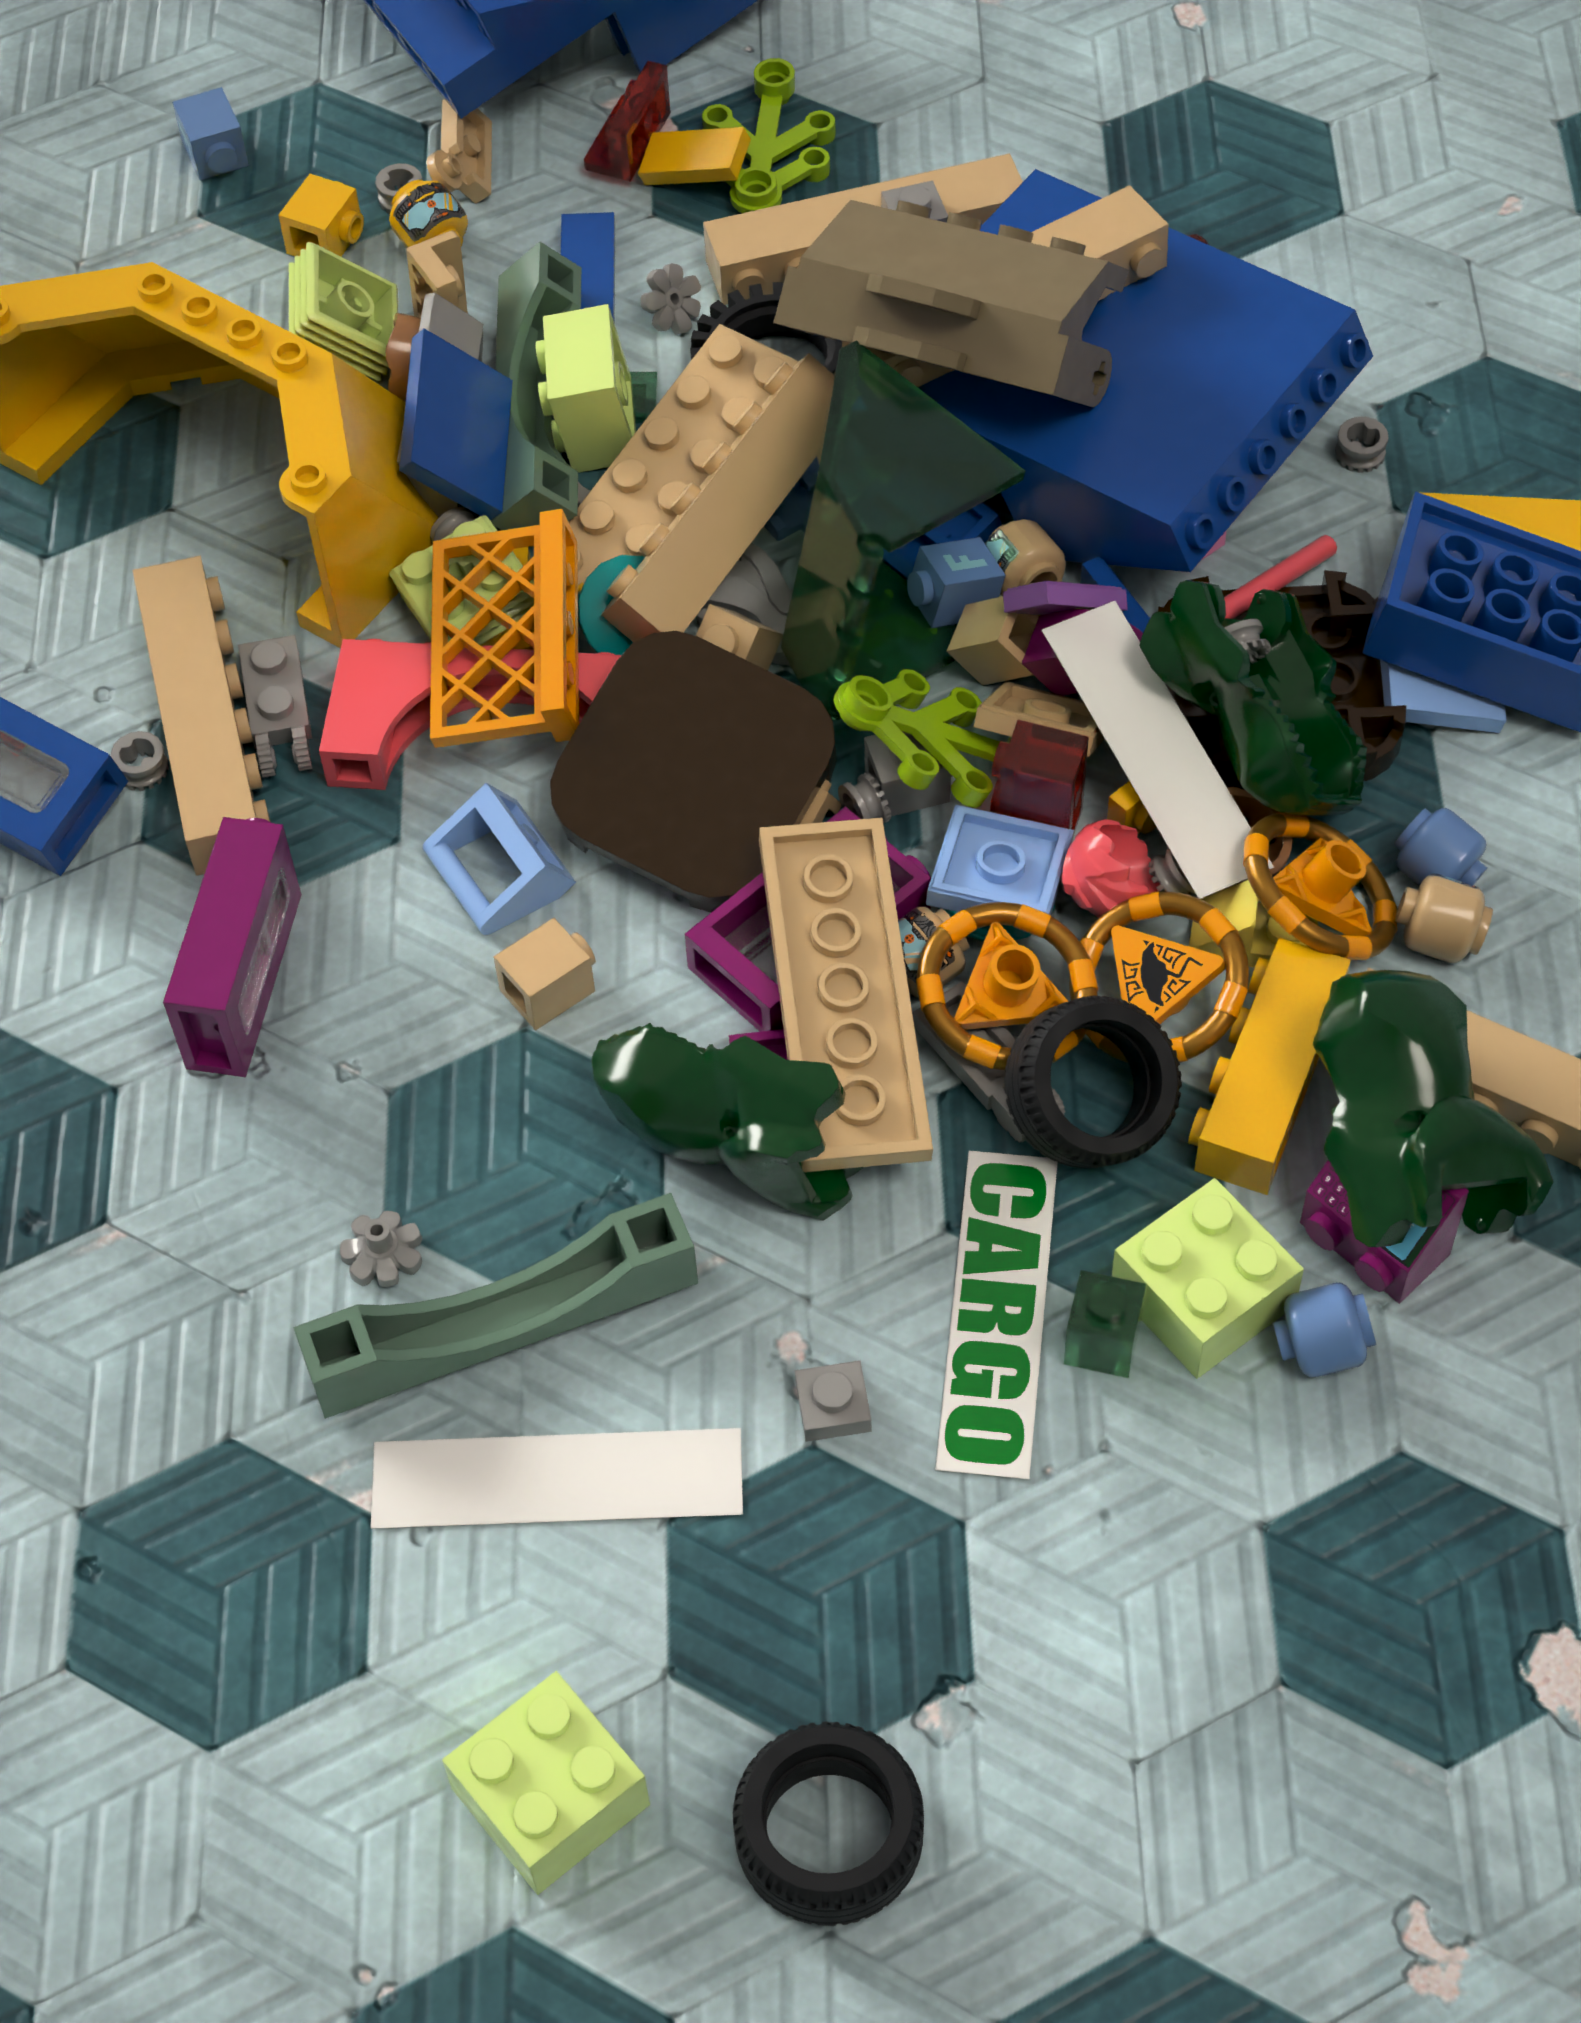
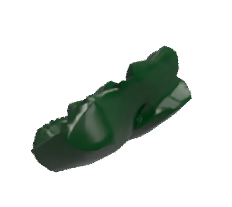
(1271, 713)
(728, 1109)
(1412, 1113)

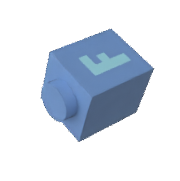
(210, 133)
(950, 577)

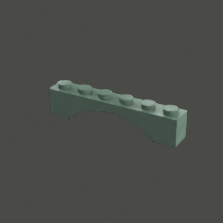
(535, 471)
(393, 1347)

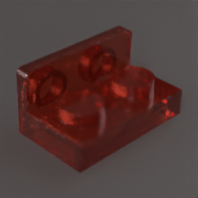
(628, 129)

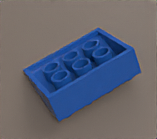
(1483, 610)

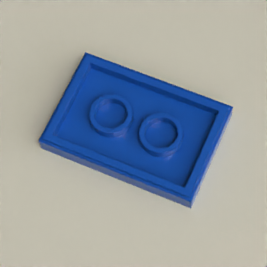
(456, 425)

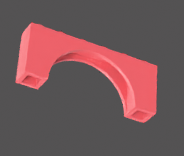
(384, 703)

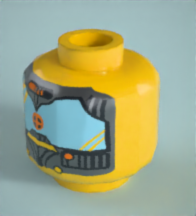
(425, 211)

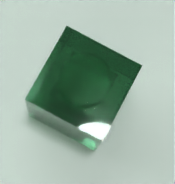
(1104, 1324)

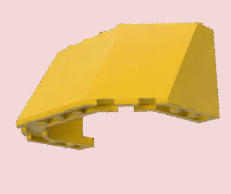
(99, 337)

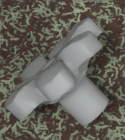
(671, 299)
(381, 1249)

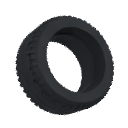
(1153, 1073)
(816, 1752)

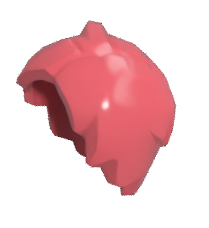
(1106, 867)

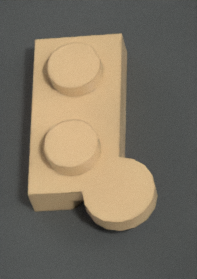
(464, 154)

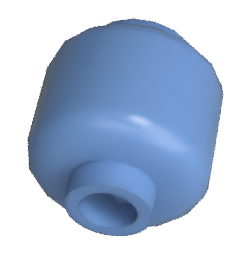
(1442, 846)
(1325, 1330)

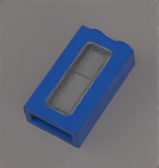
(50, 788)

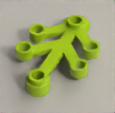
(758, 185)
(870, 706)

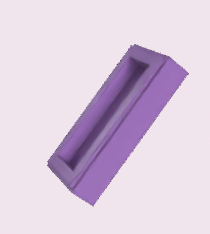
(1056, 596)

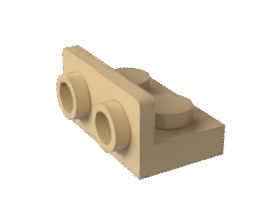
(437, 268)

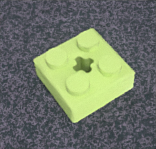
(342, 308)
(414, 584)

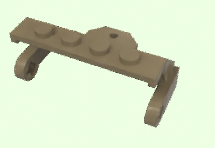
(955, 297)

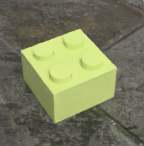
(586, 386)
(1208, 1276)
(547, 1782)

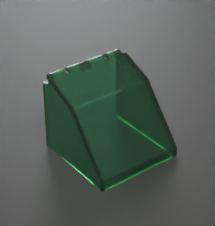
(881, 477)

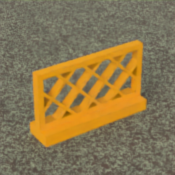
(554, 637)

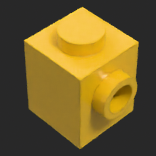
(321, 214)

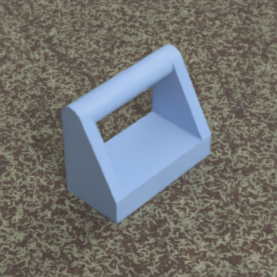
(542, 875)

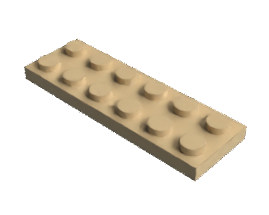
(673, 447)
(847, 986)

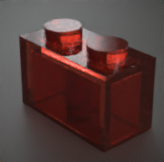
(1041, 775)

